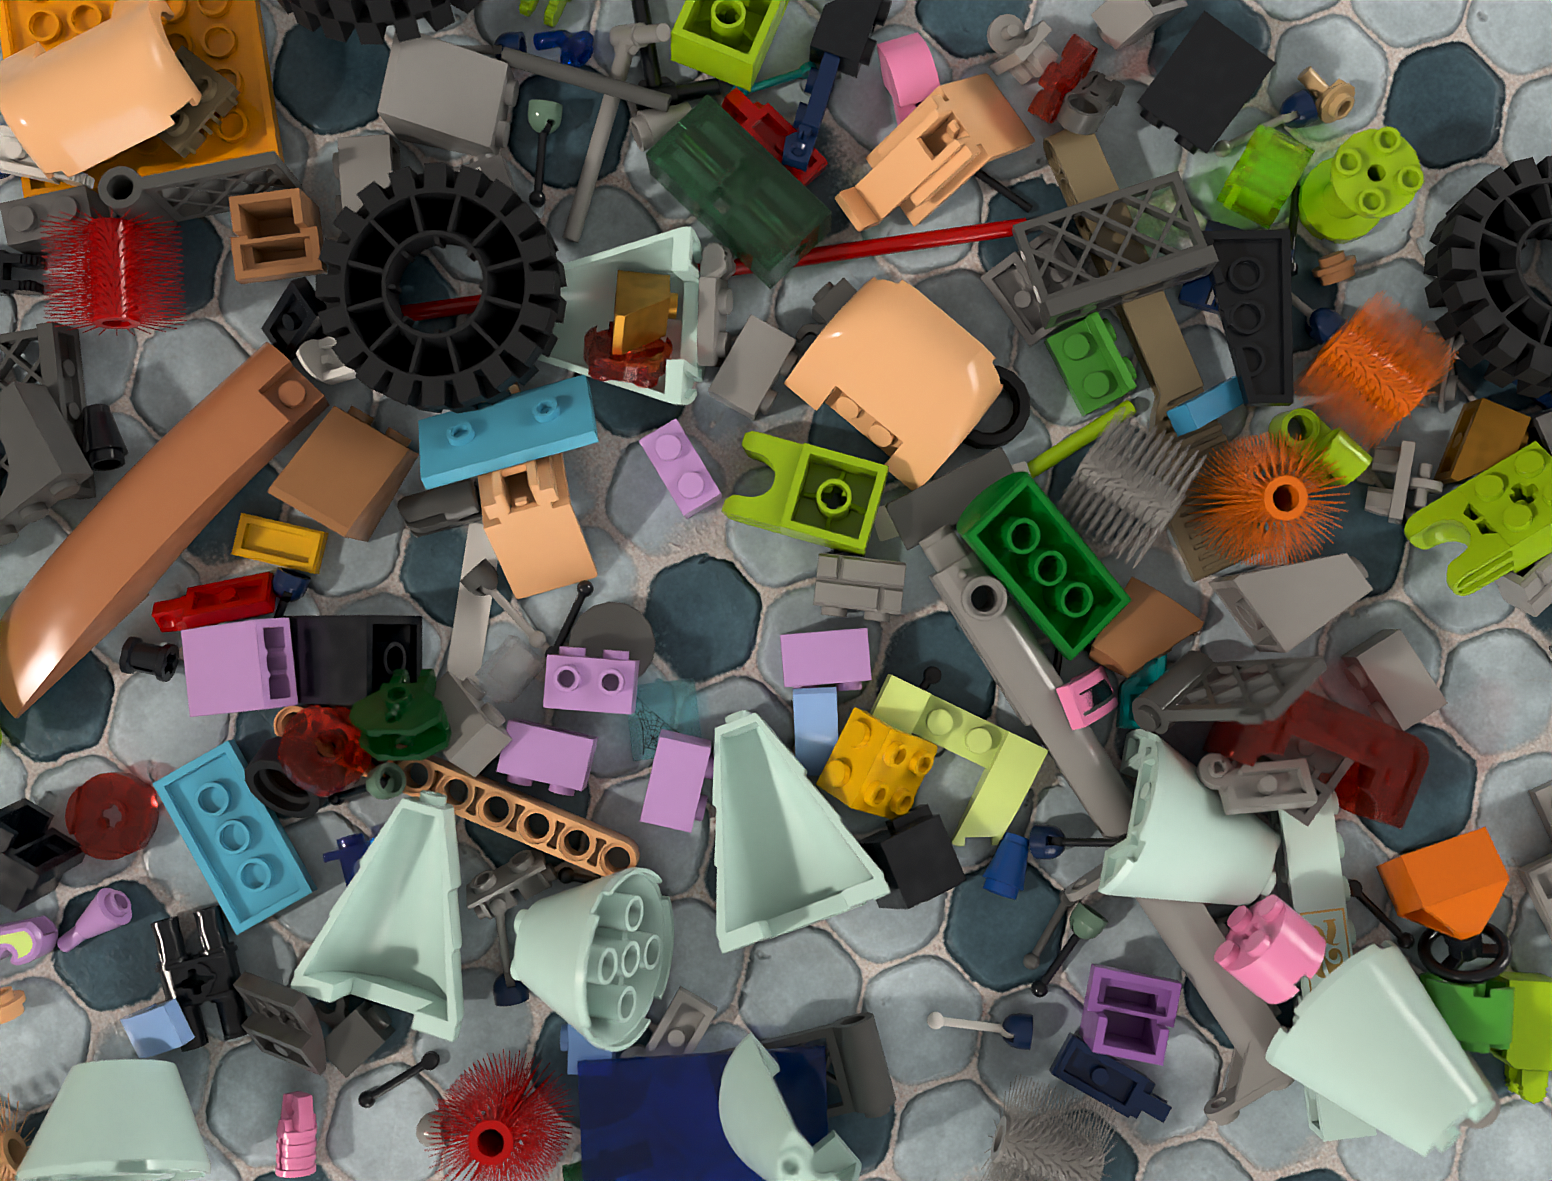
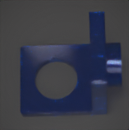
(349, 851)

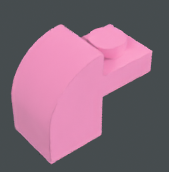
(907, 72)

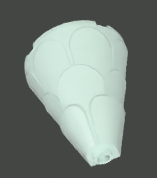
(778, 841)
(398, 923)

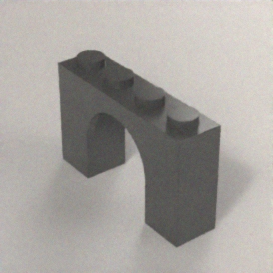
(40, 455)

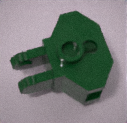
(402, 715)

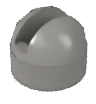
(423, 1126)

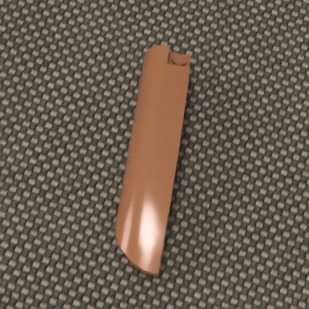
(150, 521)

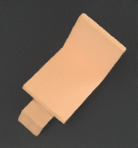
(935, 152)
(534, 525)

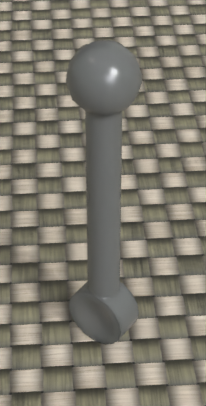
(1032, 960)

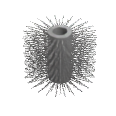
(1128, 486)
(1044, 1153)

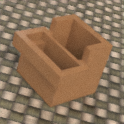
(276, 236)

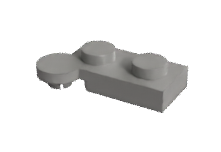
(1258, 788)
(679, 1027)

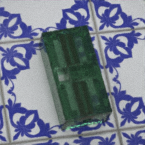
(739, 191)

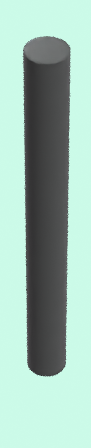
(586, 79)

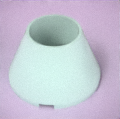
(118, 1126)

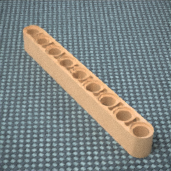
(521, 806)

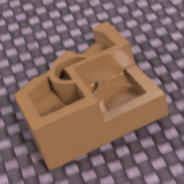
(1143, 630)

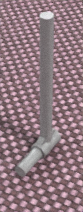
(626, 42)

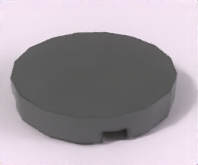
(615, 628)

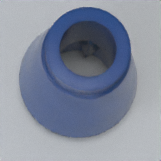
(1008, 867)

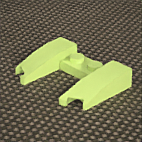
(1007, 758)

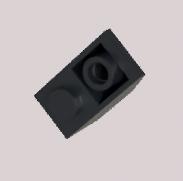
(847, 31)

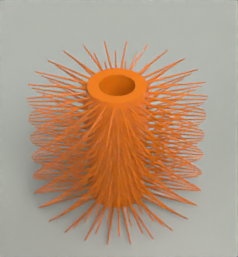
(1376, 374)
(1265, 499)

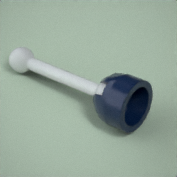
(1015, 1028)

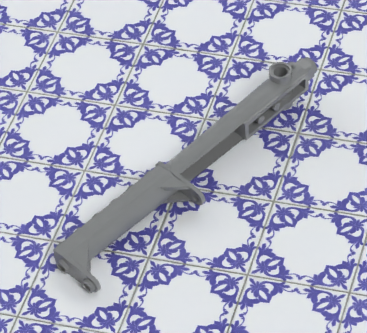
(1186, 927)

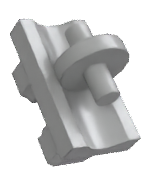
(1023, 50)
(1399, 462)

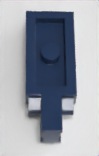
(809, 117)
(1108, 1080)

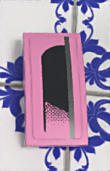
(1087, 697)

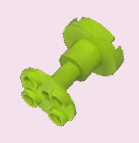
(1365, 181)

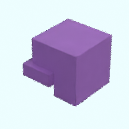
(1129, 1013)

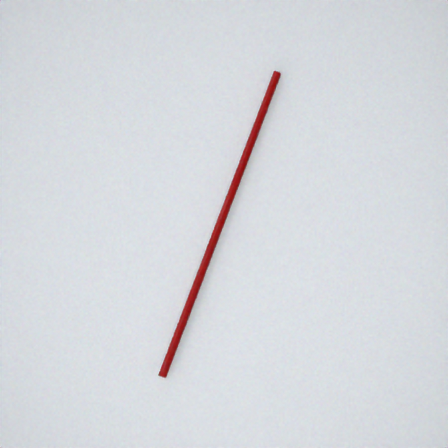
(815, 256)

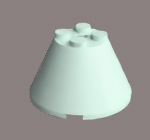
(599, 954)

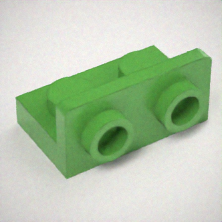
(1091, 363)

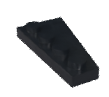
(1256, 310)

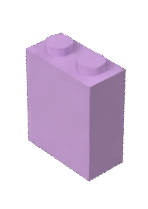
(239, 667)

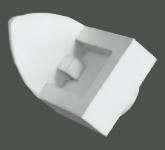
(322, 362)

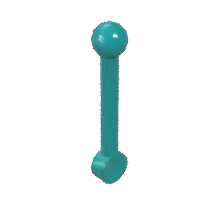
(802, 72)

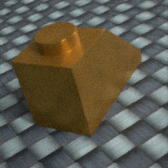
(641, 309)
(1481, 439)

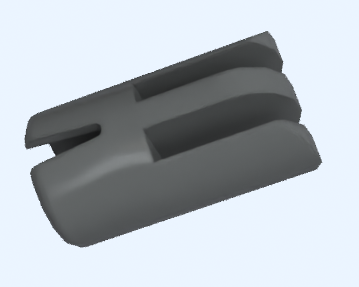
(441, 508)

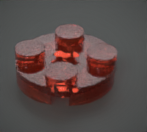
(1062, 78)
(638, 366)
(317, 773)
(93, 831)

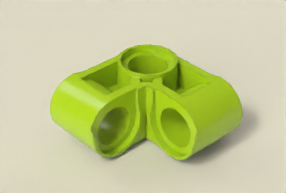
(1341, 447)

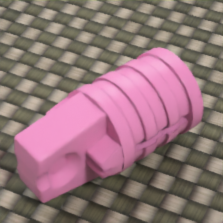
(296, 1136)

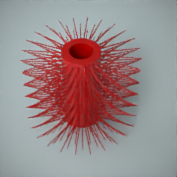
(114, 275)
(502, 1124)

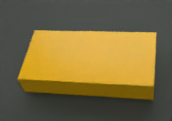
(279, 543)

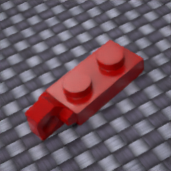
(770, 131)
(217, 603)

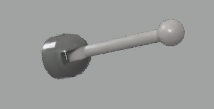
(483, 581)

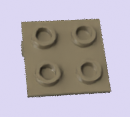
(217, 96)

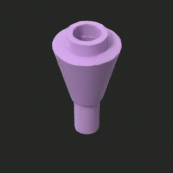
(104, 913)

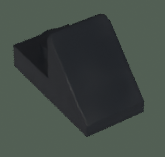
(295, 318)

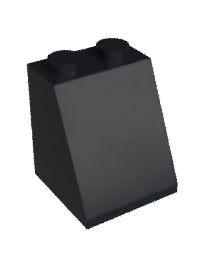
(1204, 84)
(352, 655)

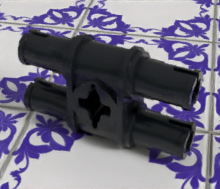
(214, 959)

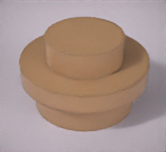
(1334, 268)

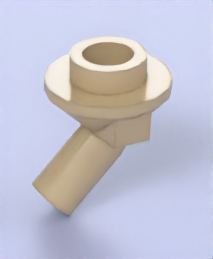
(1332, 101)

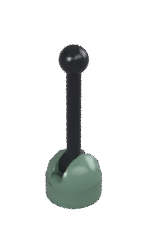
(545, 119)
(376, 784)
(1085, 924)

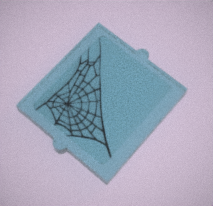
(662, 706)

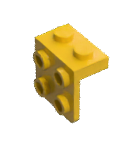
(876, 766)

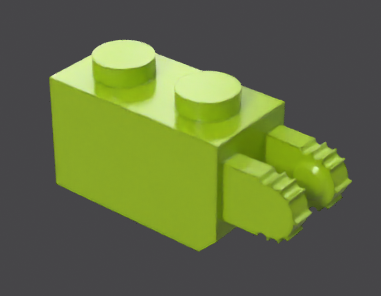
(1531, 1045)

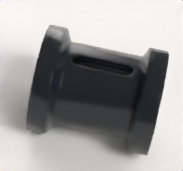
(149, 658)

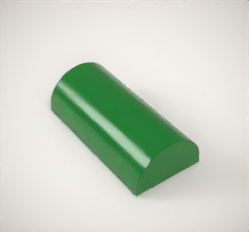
(1042, 562)

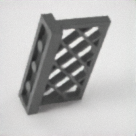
(1127, 284)
(60, 371)

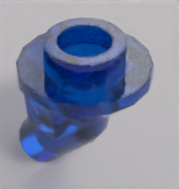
(574, 47)

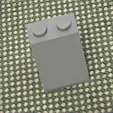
(447, 96)
(1291, 602)

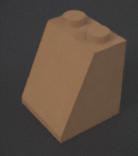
(346, 473)

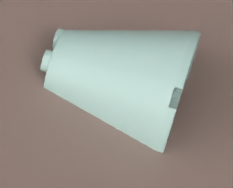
(592, 301)
(1181, 838)
(1383, 1052)
(763, 1130)

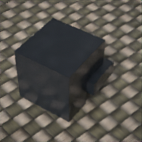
(32, 854)
(914, 858)

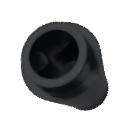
(101, 439)

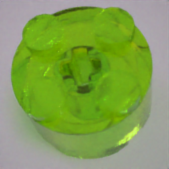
(1265, 175)

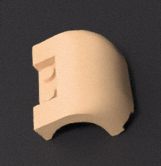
(95, 90)
(900, 376)

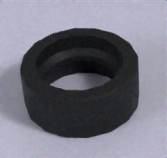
(1018, 420)
(274, 788)

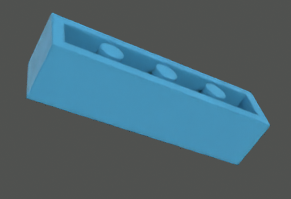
(1206, 406)

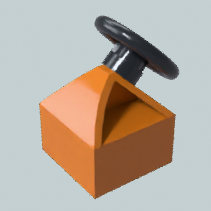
(1453, 893)

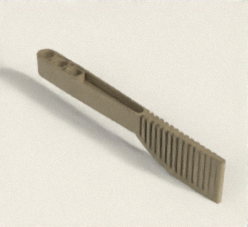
(1159, 347)

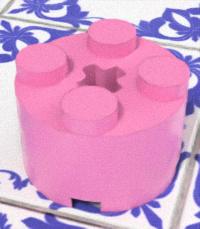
(1270, 949)

